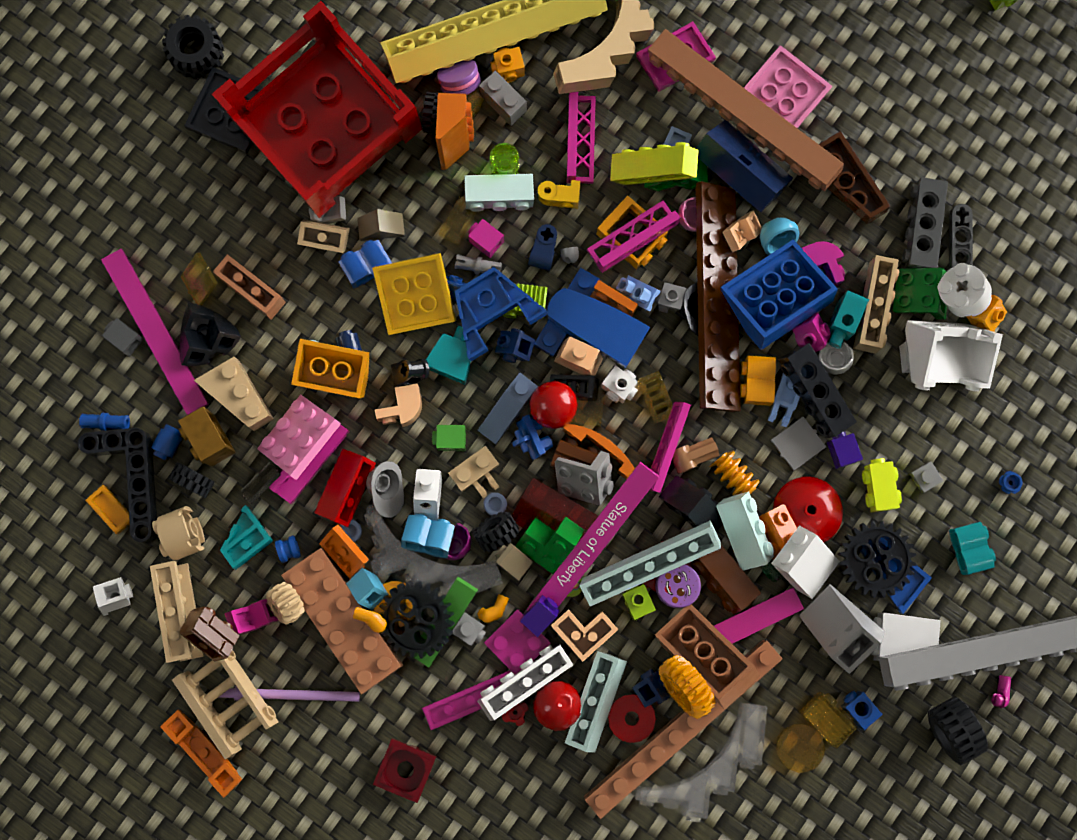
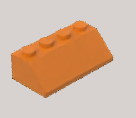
(453, 127)

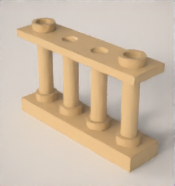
(174, 602)
(214, 722)

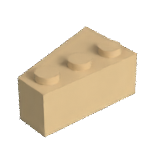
(236, 392)

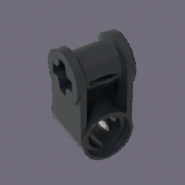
(409, 372)

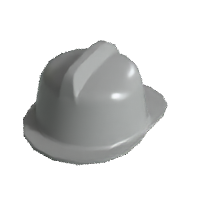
(386, 488)

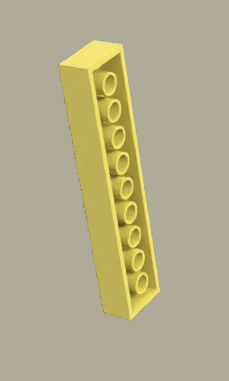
(480, 33)

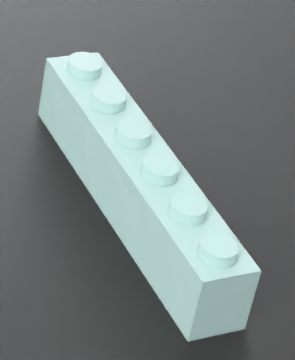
(650, 563)

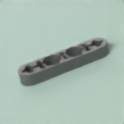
(955, 246)

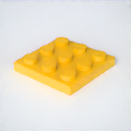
(414, 294)

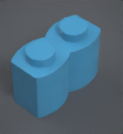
(427, 535)

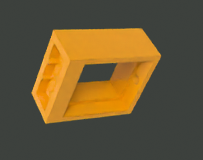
(625, 207)

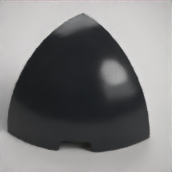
(205, 335)

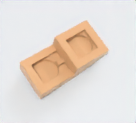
(742, 231)

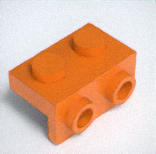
(778, 527)

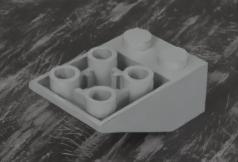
(842, 628)

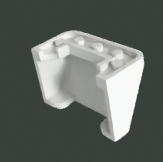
(951, 354)

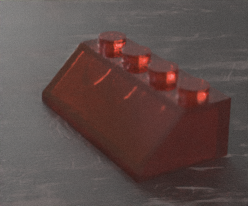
(549, 508)

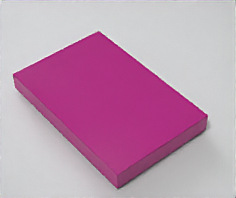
(690, 36)

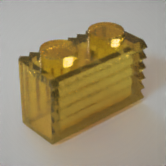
(828, 720)

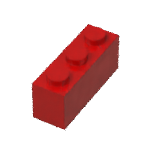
(344, 487)

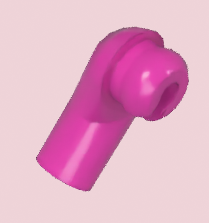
(1002, 697)

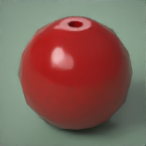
(553, 405)
(557, 705)

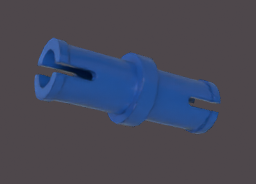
(104, 421)

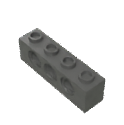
(935, 193)

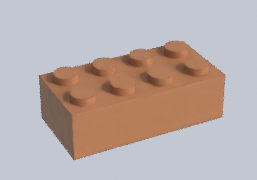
(711, 654)

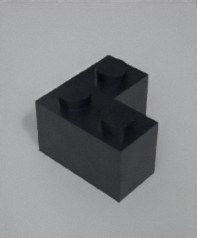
(691, 503)

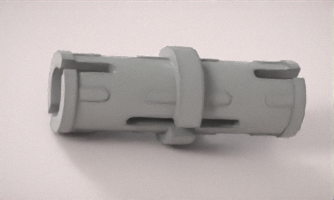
(475, 264)

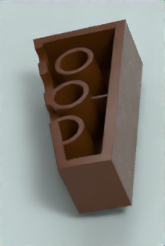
(854, 183)

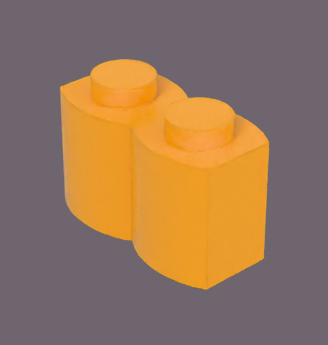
(759, 380)

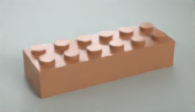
(331, 609)

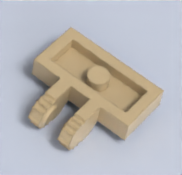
(474, 469)

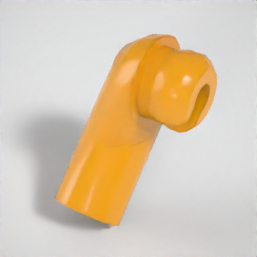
(495, 612)
(372, 619)

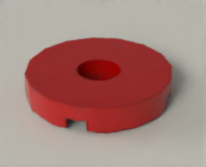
(635, 732)

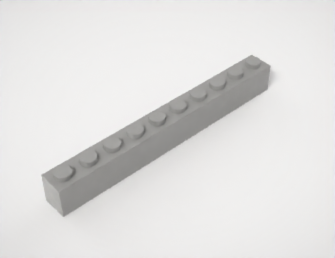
(979, 652)

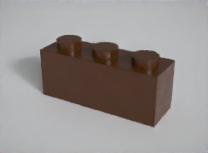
(726, 580)

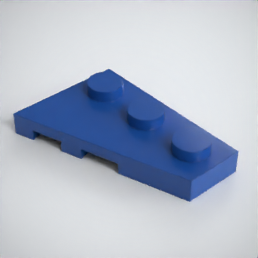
(910, 591)

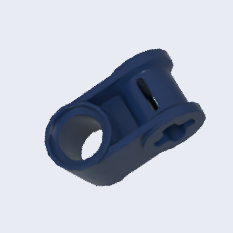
(543, 251)

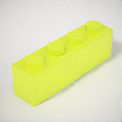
(655, 164)

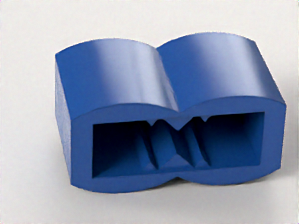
(359, 264)

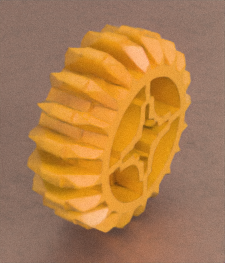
(687, 686)

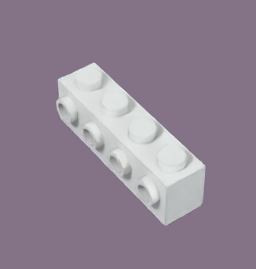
(525, 682)

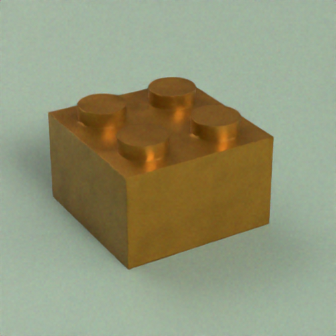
(206, 437)

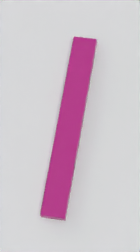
(154, 331)

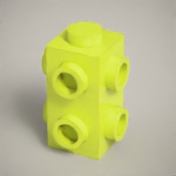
(881, 486)

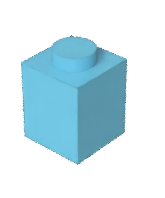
(367, 588)

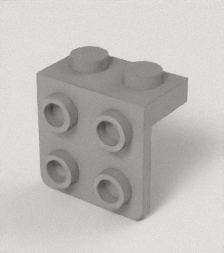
(585, 481)

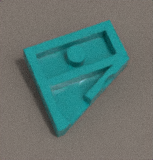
(245, 539)

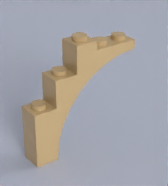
(597, 67)

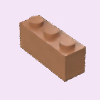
(249, 287)

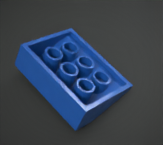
(778, 294)

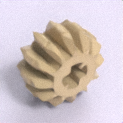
(285, 603)

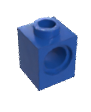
(870, 712)

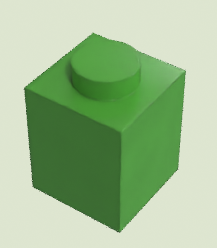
(450, 438)

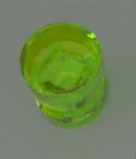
(504, 159)

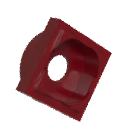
(388, 776)

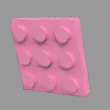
(788, 86)
(298, 436)

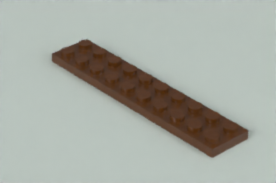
(716, 320)

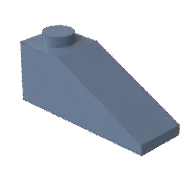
(507, 408)

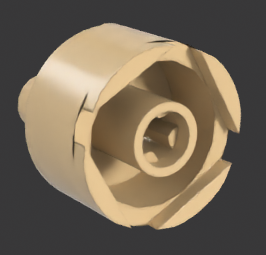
(179, 533)

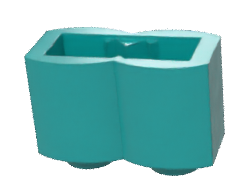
(972, 548)

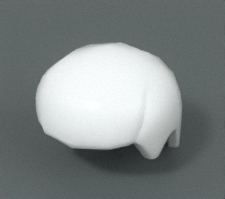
(836, 360)

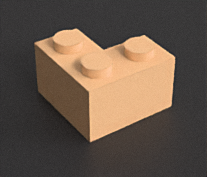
(582, 639)

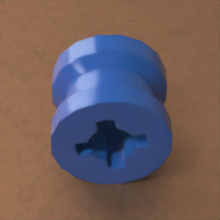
(287, 549)

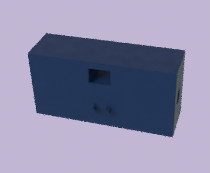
(742, 165)

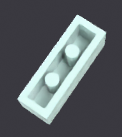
(499, 192)
(745, 531)

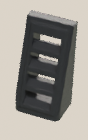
(593, 385)

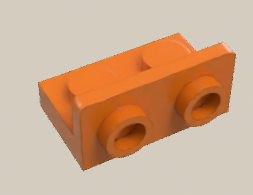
(613, 298)
(344, 551)

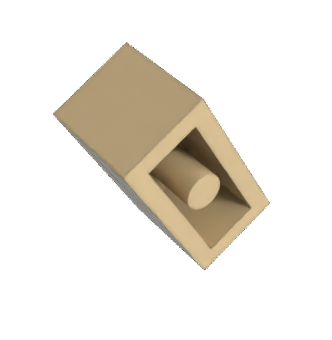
(323, 236)

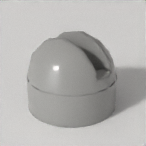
(570, 254)

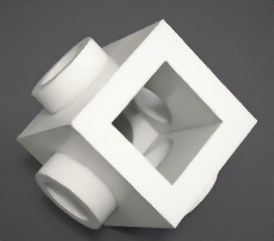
(616, 377)

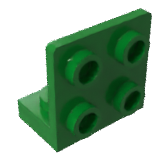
(918, 292)

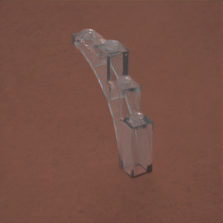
(396, 559)
(693, 793)

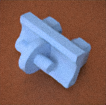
(638, 292)

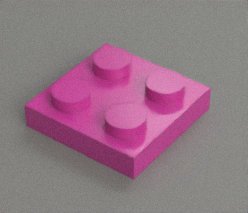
(515, 643)

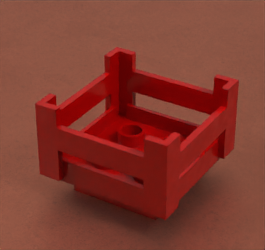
(323, 113)

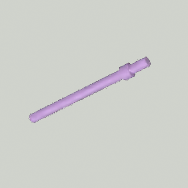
(297, 695)

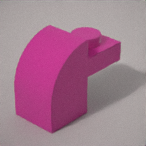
(827, 256)
(251, 617)

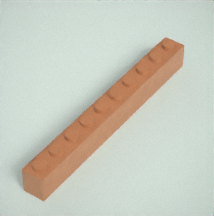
(745, 110)
(665, 744)

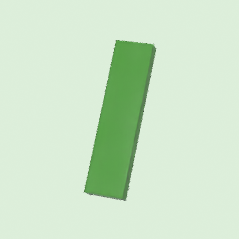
(460, 597)

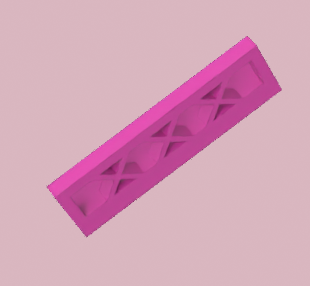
(573, 123)
(636, 241)
(290, 488)

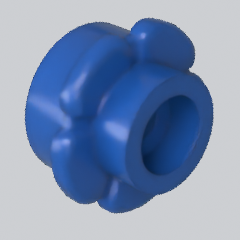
(1016, 482)

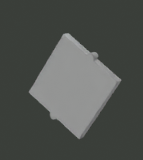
(798, 443)

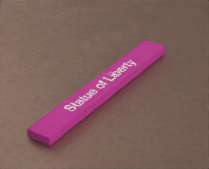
(599, 534)

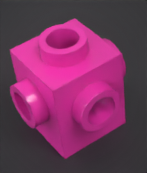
(812, 332)

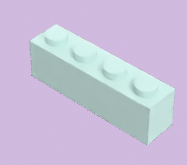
(596, 702)

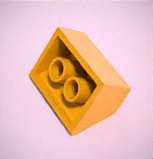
(331, 368)

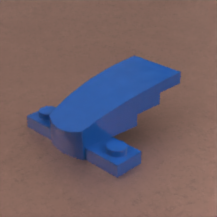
(591, 322)

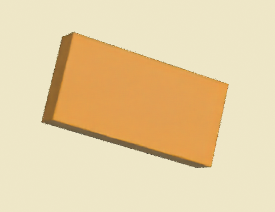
(109, 509)

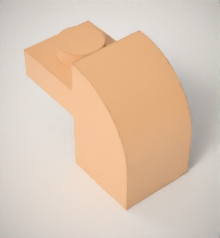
(408, 407)

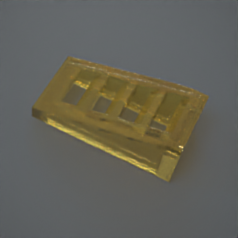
(648, 400)

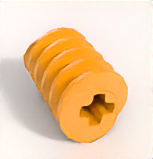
(734, 474)

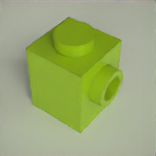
(638, 601)

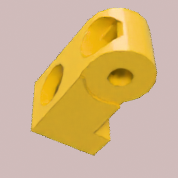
(559, 195)

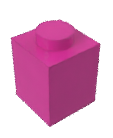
(485, 238)

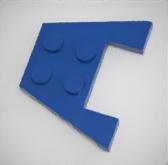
(488, 299)

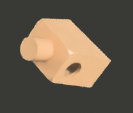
(579, 357)

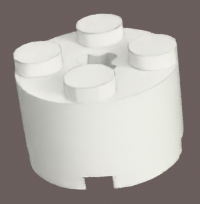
(965, 290)

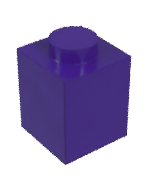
(844, 450)
(540, 615)

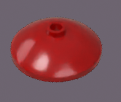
(812, 492)

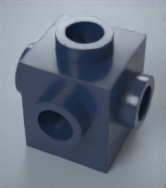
(514, 346)
(651, 689)

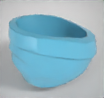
(777, 234)

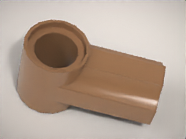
(689, 457)

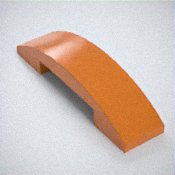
(579, 433)
(202, 751)

